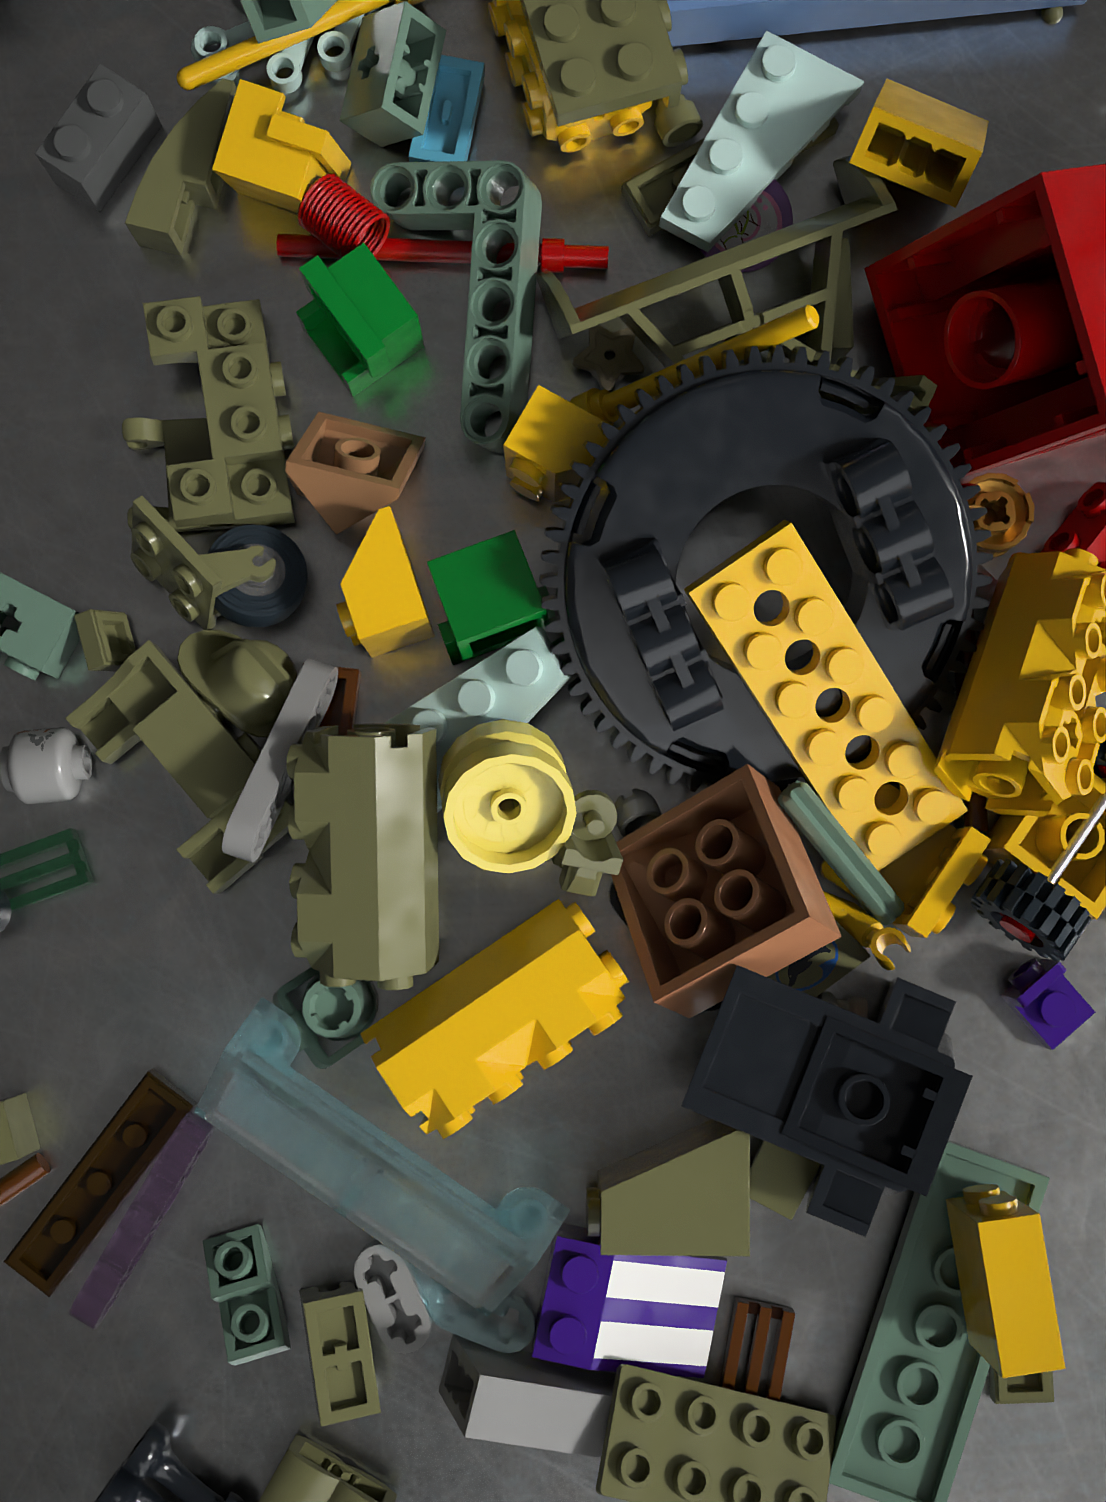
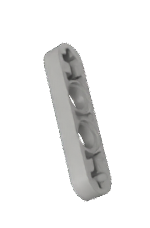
(269, 781)

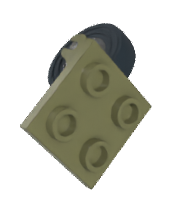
(246, 576)

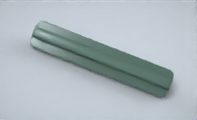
(841, 852)

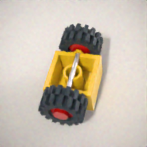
(1048, 871)

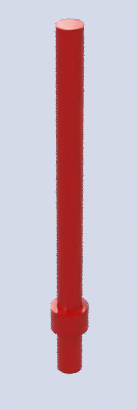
(552, 253)

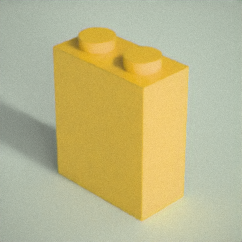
(921, 143)
(1005, 1281)

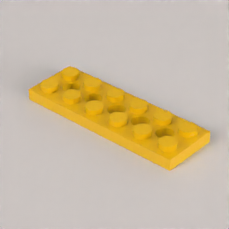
(789, 696)

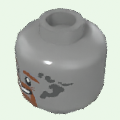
(45, 765)

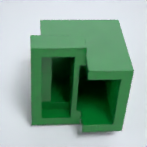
(358, 318)
(487, 596)

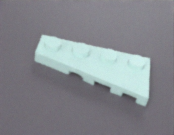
(765, 123)

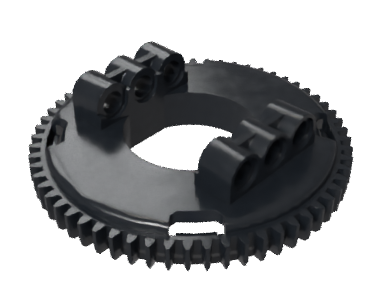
(688, 451)

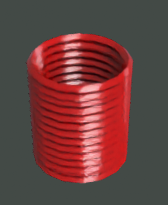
(342, 217)

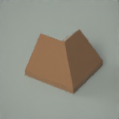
(351, 467)

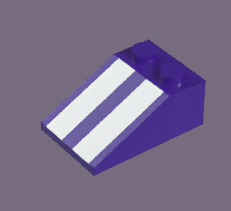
(626, 1308)

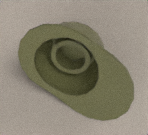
(239, 677)

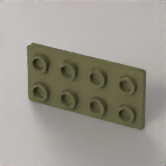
(710, 1444)

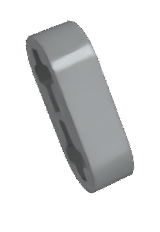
(380, 1300)

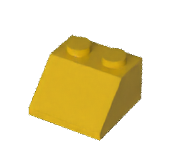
(546, 442)
(382, 592)

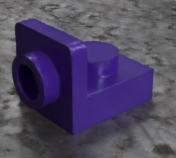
(1046, 1001)

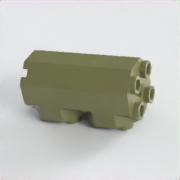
(372, 854)

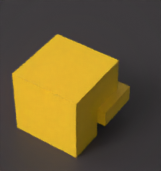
(273, 151)

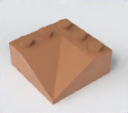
(720, 890)

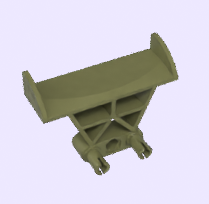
(864, 200)

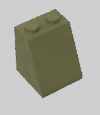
(676, 1197)

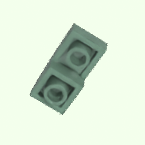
(247, 1294)

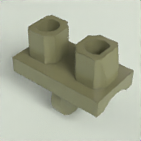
(591, 846)

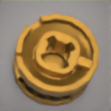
(1008, 512)

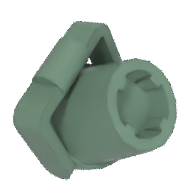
(330, 1013)

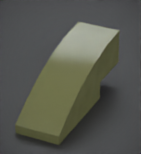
(182, 174)

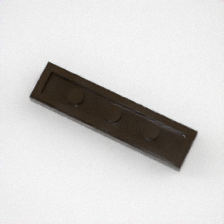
(100, 1183)

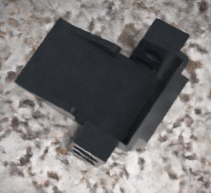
(836, 1088)

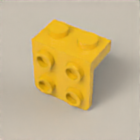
(928, 873)

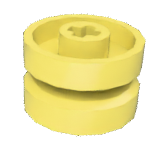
(506, 796)

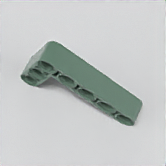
(489, 282)

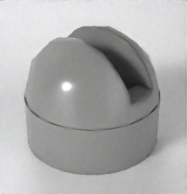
(635, 811)

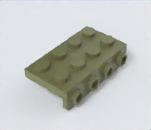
(604, 55)

